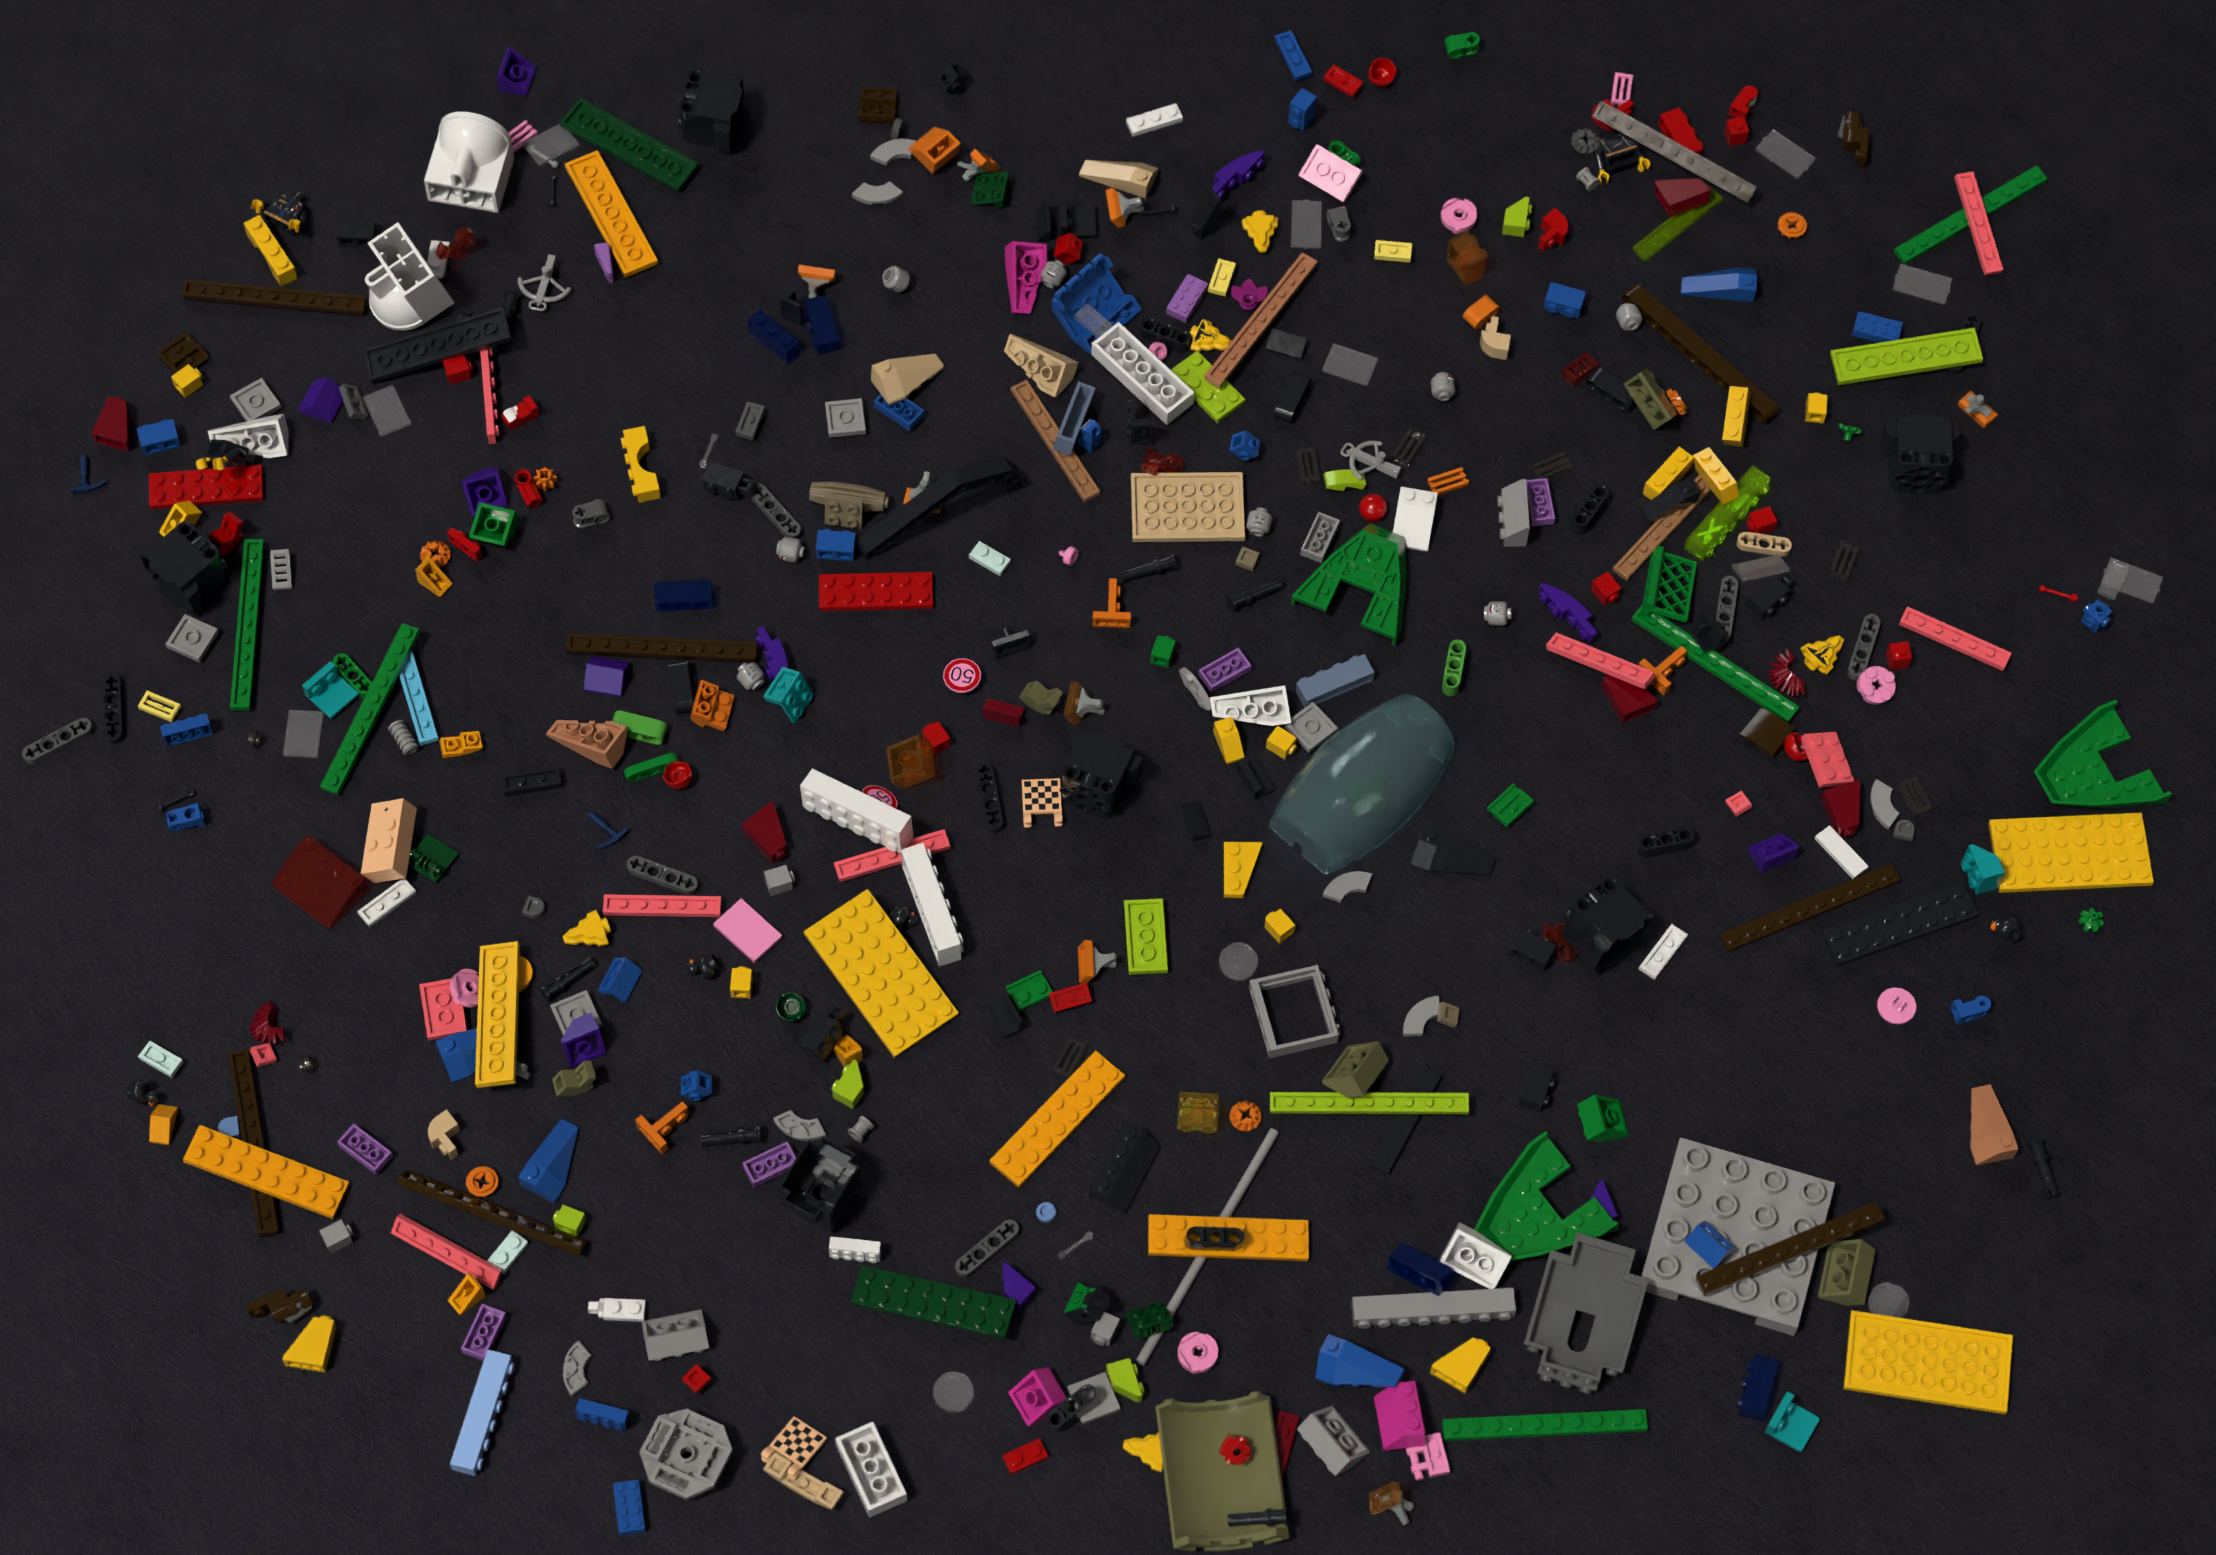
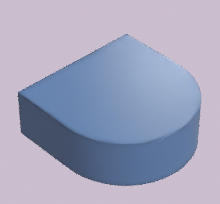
(229, 1127)

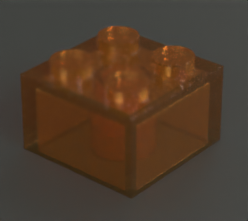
(1467, 258)
(910, 761)

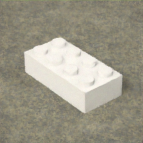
(855, 1249)

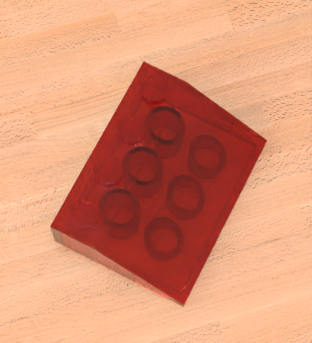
(319, 882)

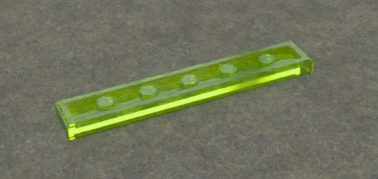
(1673, 227)

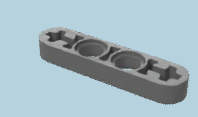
(776, 511)
(1727, 609)
(1863, 647)
(59, 744)
(660, 878)
(984, 1246)

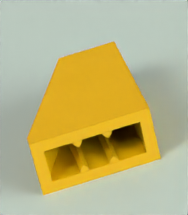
(312, 1346)
(1462, 1364)

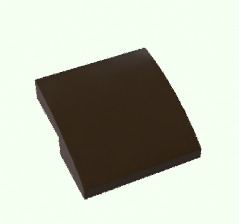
(877, 104)
(182, 352)
(1767, 732)

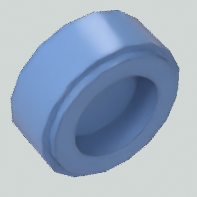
(1046, 1212)

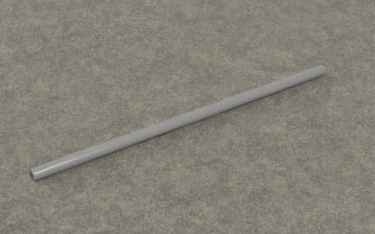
(1199, 1261)

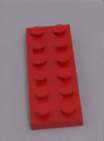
(206, 486)
(875, 591)

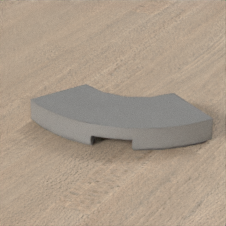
(891, 150)
(877, 194)
(1195, 688)
(1882, 805)
(1346, 884)
(1420, 1015)
(799, 1128)
(574, 1368)

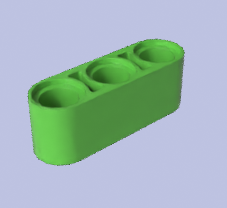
(1453, 675)
(641, 727)

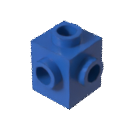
(1245, 445)
(2096, 615)
(696, 1085)

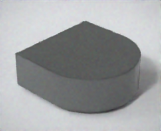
(896, 128)
(1904, 830)
(533, 907)

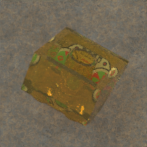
(1197, 1112)

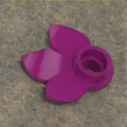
(1249, 293)

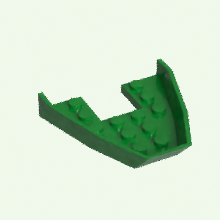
(1373, 562)
(2077, 775)
(1522, 1218)

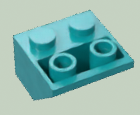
(1982, 869)

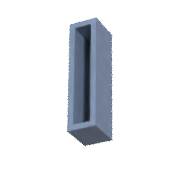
(1074, 418)
(1335, 681)

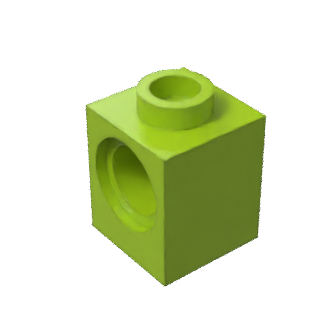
(569, 1220)

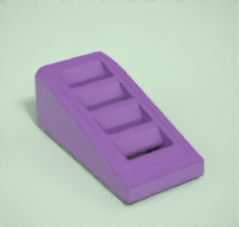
(604, 257)

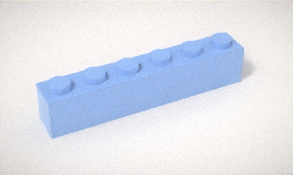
(481, 1413)

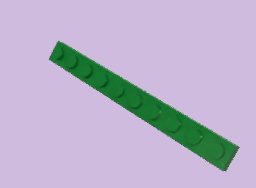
(1958, 222)
(247, 625)
(1717, 665)
(370, 709)
(1544, 1425)

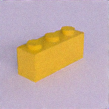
(1736, 416)
(1669, 473)
(1716, 475)

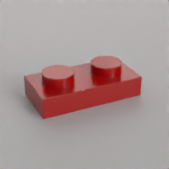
(1343, 81)
(460, 540)
(1070, 997)
(1025, 1456)

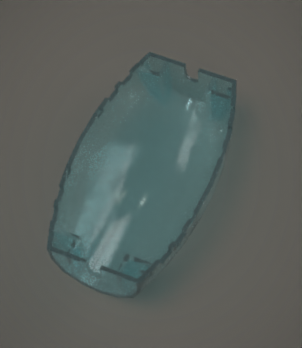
(1364, 782)

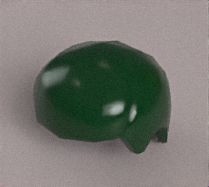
(790, 1006)

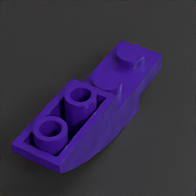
(1237, 171)
(1567, 607)
(773, 653)

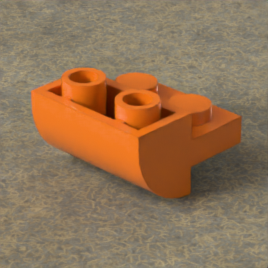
(711, 706)

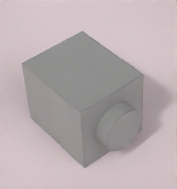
(779, 880)
(336, 1236)
(1105, 1329)

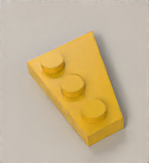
(1238, 866)

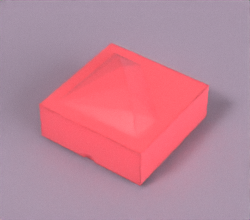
(1738, 803)
(263, 1054)

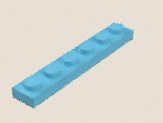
(417, 702)

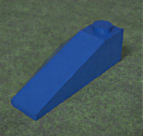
(1722, 284)
(459, 1054)
(549, 1165)
(1349, 1364)

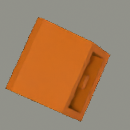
(935, 148)

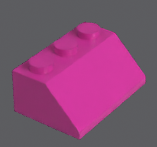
(1400, 1417)

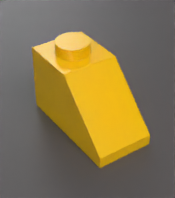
(179, 513)
(1228, 740)

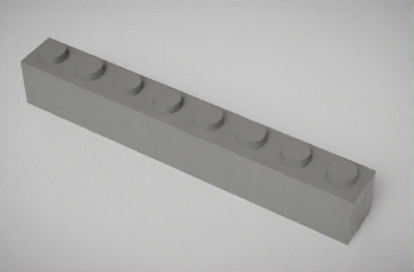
(1428, 1307)

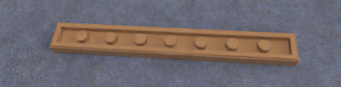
(1048, 431)
(1656, 536)

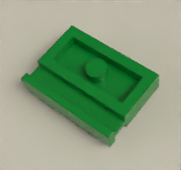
(1510, 805)
(1029, 991)

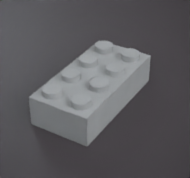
(1320, 537)

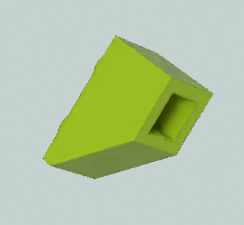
(1516, 218)
(850, 1086)
(1123, 1379)

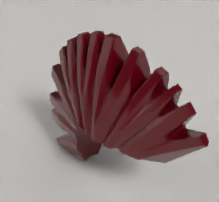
(1785, 677)
(264, 1025)

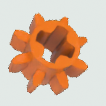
(545, 478)

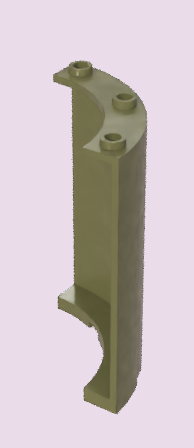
(1205, 1486)

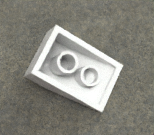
(1415, 517)
(1475, 1256)

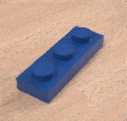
(1293, 55)

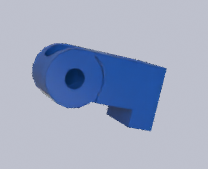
(1090, 435)
(185, 817)
(1970, 1010)

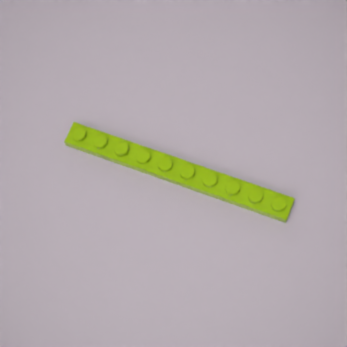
(1369, 1103)

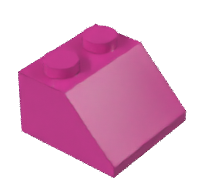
(1037, 1395)

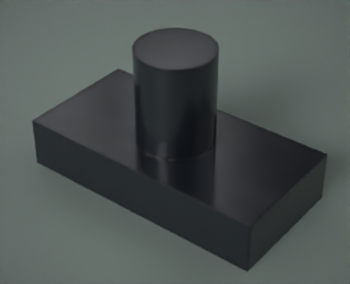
(1010, 643)

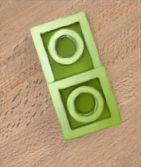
(1341, 479)

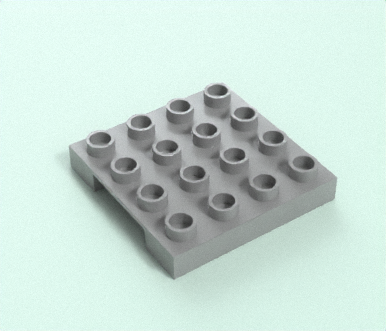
(1752, 1209)

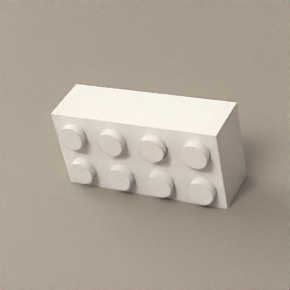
(871, 1469)

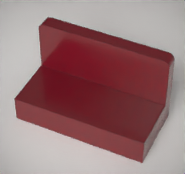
(1002, 712)

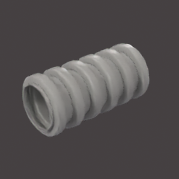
(403, 737)

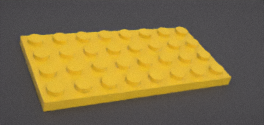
(2071, 852)
(880, 973)
(1928, 1362)

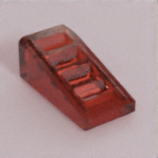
(1575, 379)

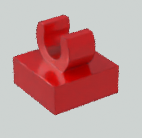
(696, 1379)

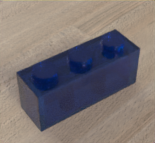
(821, 325)
(773, 336)
(683, 595)
(1420, 1269)
(1757, 1387)

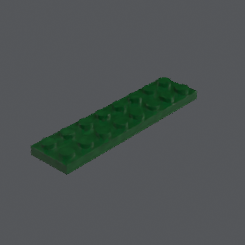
(629, 144)
(933, 1302)

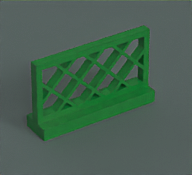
(1653, 584)

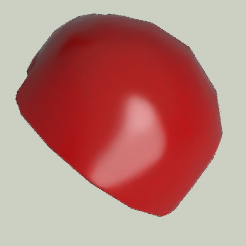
(1382, 72)
(1373, 507)
(1794, 747)
(678, 775)

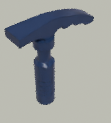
(84, 487)
(612, 832)

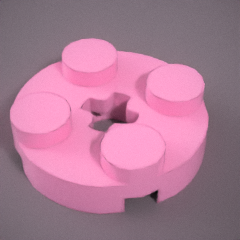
(1457, 224)
(1868, 691)
(458, 988)
(1208, 1356)

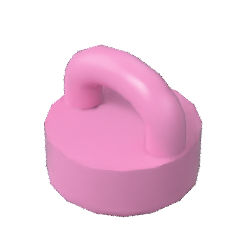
(1158, 350)
(1069, 556)

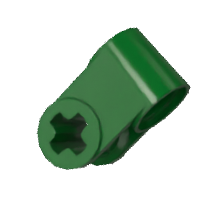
(1460, 46)
(1344, 153)

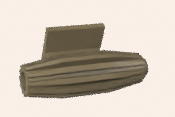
(847, 502)

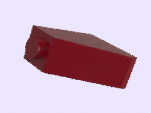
(1681, 194)
(113, 425)
(1627, 699)
(1843, 807)
(766, 833)

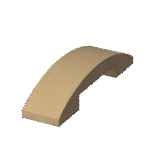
(804, 1484)

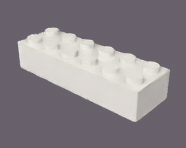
(1142, 373)
(856, 811)
(931, 904)

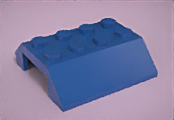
(1098, 289)

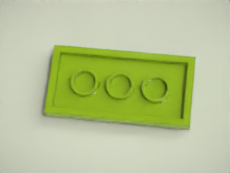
(1215, 401)
(1145, 936)

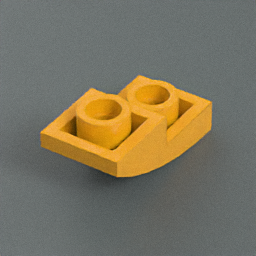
(460, 745)

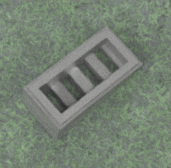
(281, 557)

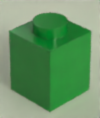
(1163, 651)

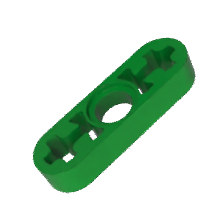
(352, 667)
(649, 767)

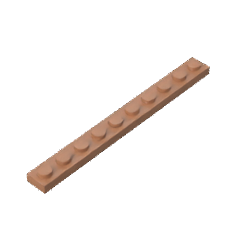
(1260, 320)

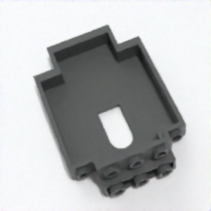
(1596, 1283)

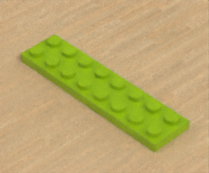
(1906, 356)

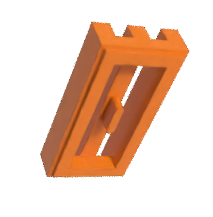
(1446, 479)

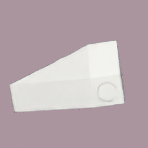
(262, 436)
(1257, 706)

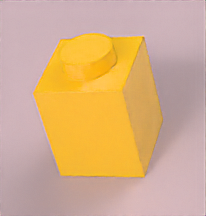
(187, 380)
(1816, 407)
(1281, 743)
(1279, 925)
(741, 982)

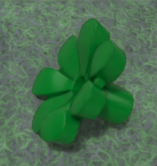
(1849, 430)
(2091, 920)

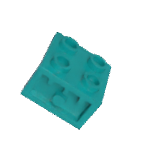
(329, 690)
(790, 692)
(1792, 1424)

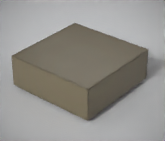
(1247, 558)
(1448, 1014)

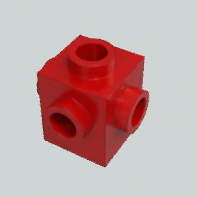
(1068, 248)
(1231, 1443)

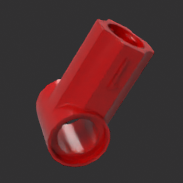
(527, 489)

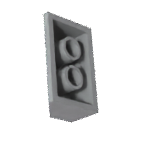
(1514, 514)
(675, 1335)
(1333, 1440)

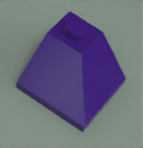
(484, 487)
(582, 1040)

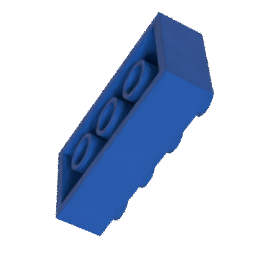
(1876, 328)
(902, 412)
(186, 730)
(602, 1414)
(629, 1507)

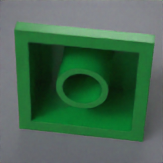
(494, 524)
(1602, 1119)

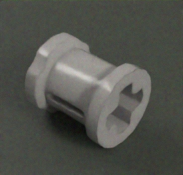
(1588, 179)
(860, 1129)

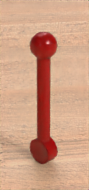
(2073, 598)

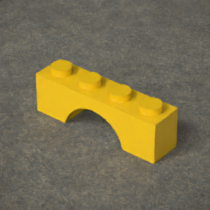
(273, 253)
(645, 482)

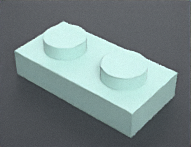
(989, 558)
(160, 1059)
(508, 1251)

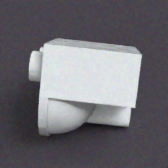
(470, 162)
(404, 287)

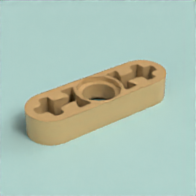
(1762, 537)

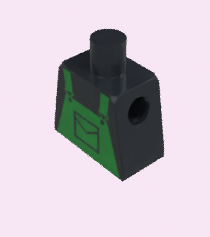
(1087, 1304)

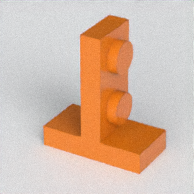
(1113, 617)
(1664, 669)
(662, 1126)

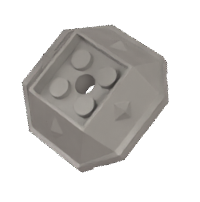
(683, 1433)

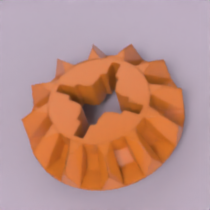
(1792, 218)
(1677, 401)
(443, 550)
(1248, 1123)
(477, 1175)

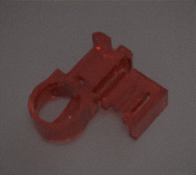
(461, 239)
(1155, 460)
(1554, 935)

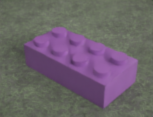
(1186, 298)
(1539, 502)
(1224, 670)
(364, 1149)
(769, 1164)
(483, 1332)

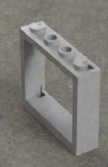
(1287, 978)

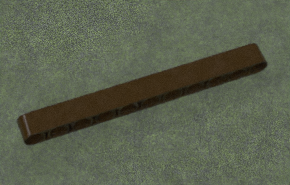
(1698, 351)

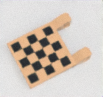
(1041, 797)
(795, 1443)

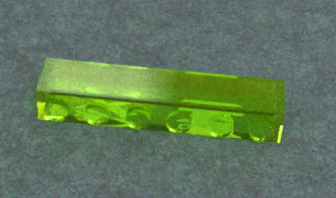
(1724, 517)

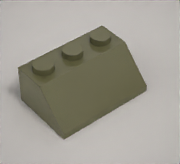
(1650, 398)
(1356, 1069)
(1847, 1272)

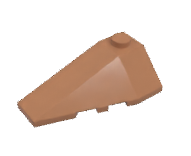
(596, 741)
(1990, 1131)

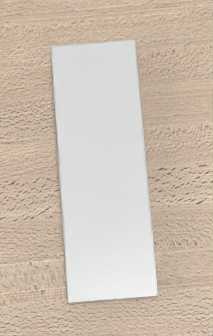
(1841, 852)
(386, 902)
(1663, 951)

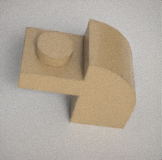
(1494, 343)
(440, 1132)

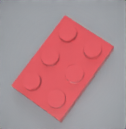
(1827, 759)
(440, 1011)

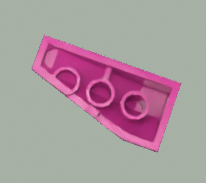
(1023, 269)

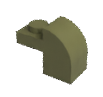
(1040, 698)
(574, 1081)

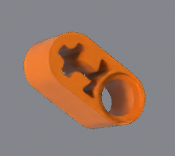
(1481, 312)

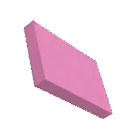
(1330, 173)
(747, 930)

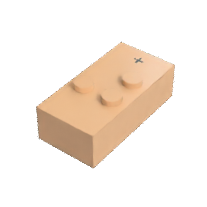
(388, 840)

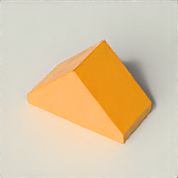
(432, 577)
(847, 1050)
(162, 1124)
(466, 1294)

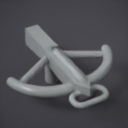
(540, 298)
(1374, 462)

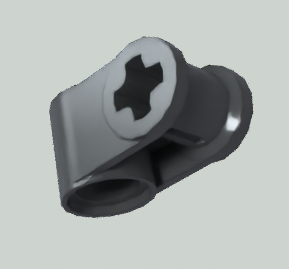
(1339, 223)
(592, 514)

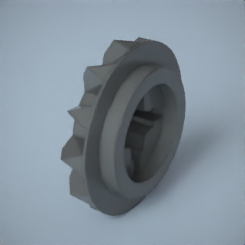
(1580, 145)

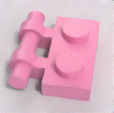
(1434, 1456)

